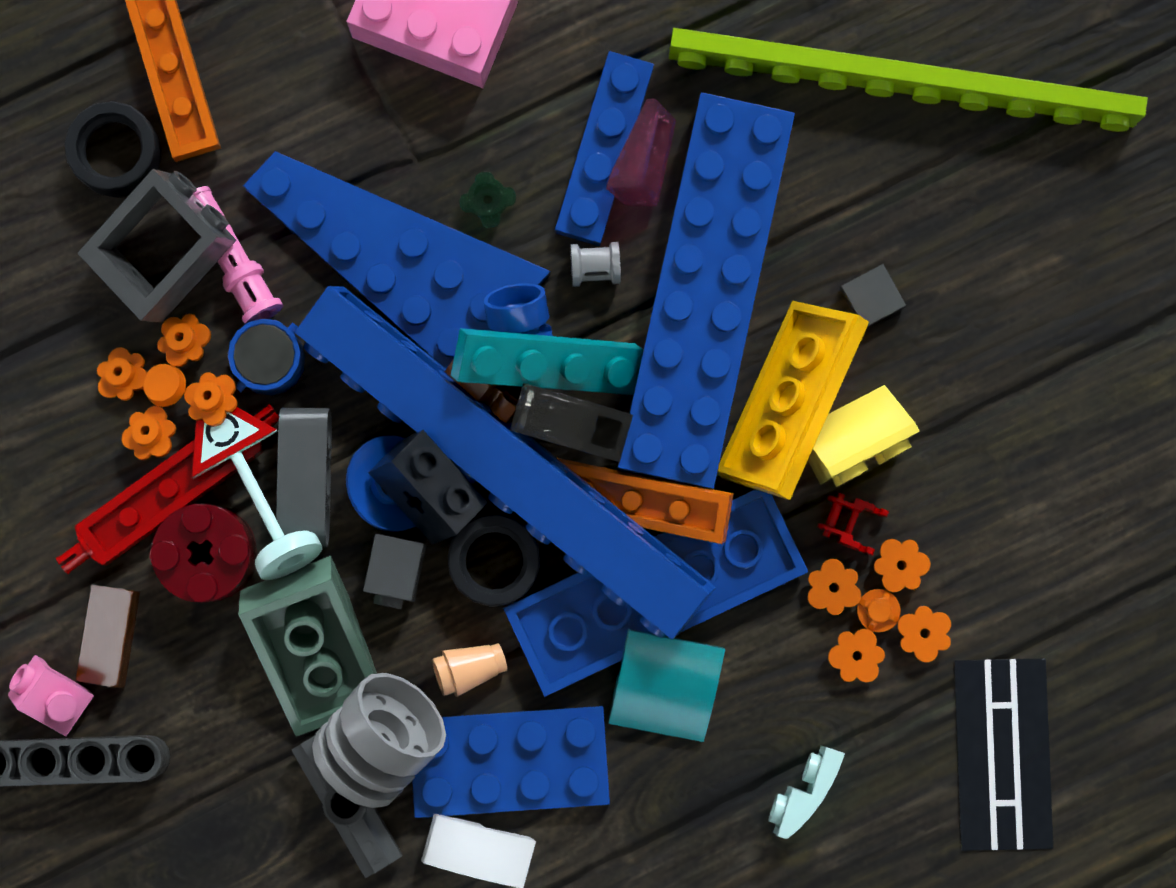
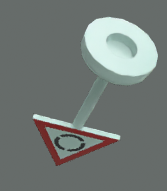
(227, 441)

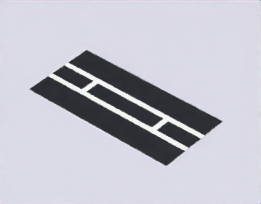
(1003, 754)

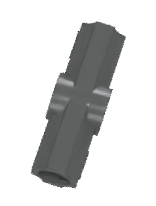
(363, 832)

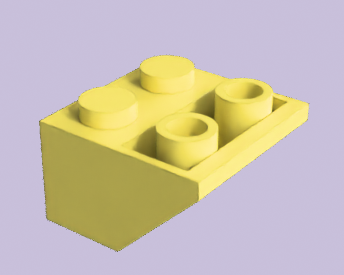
(859, 431)

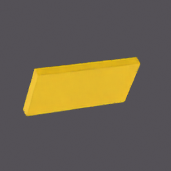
(791, 398)

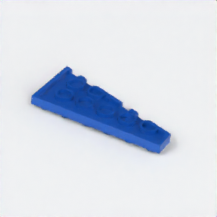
(402, 262)

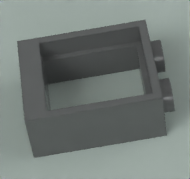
(124, 278)

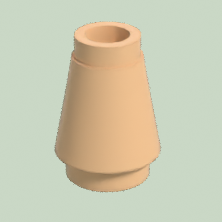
(467, 667)

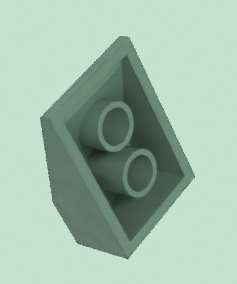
(307, 641)

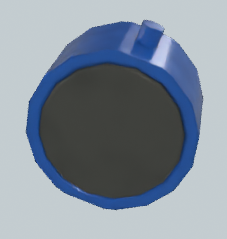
(266, 357)

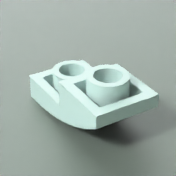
(797, 806)

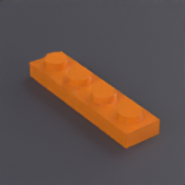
(173, 77)
(662, 503)

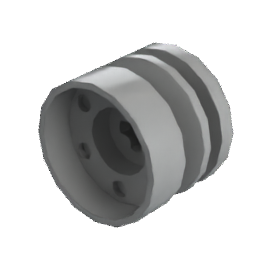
(378, 740)

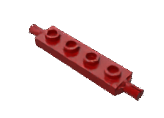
(148, 503)

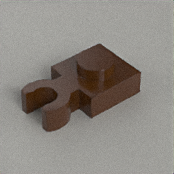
(494, 396)

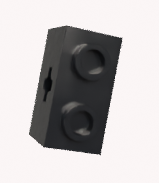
(427, 487)

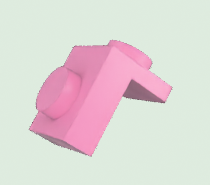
(48, 695)

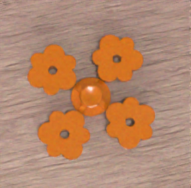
(165, 386)
(879, 610)

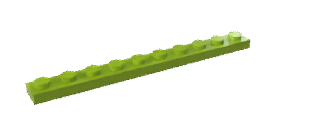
(924, 82)

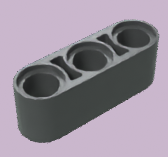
(304, 471)

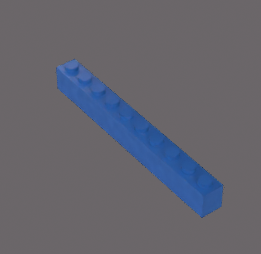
(507, 463)

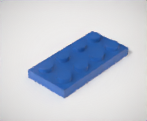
(516, 763)

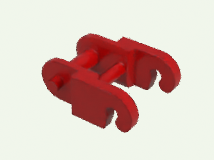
(857, 506)

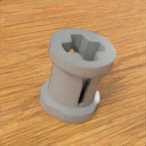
(595, 264)

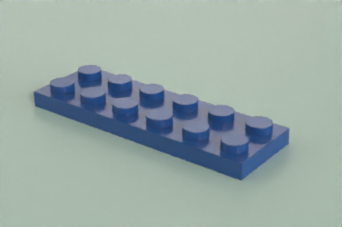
(579, 630)

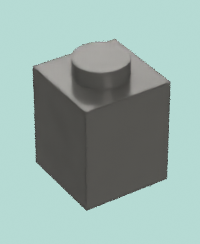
(394, 570)

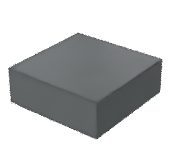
(873, 295)

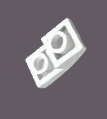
(478, 851)

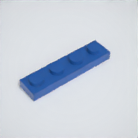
(607, 130)

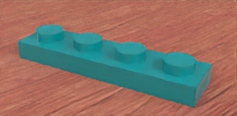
(546, 361)

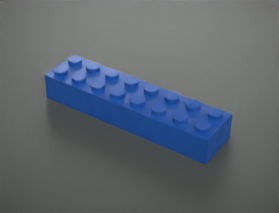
(706, 291)

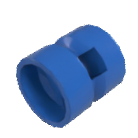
(518, 309)

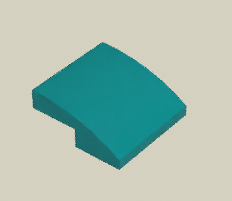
(666, 685)

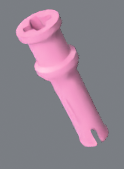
(243, 276)

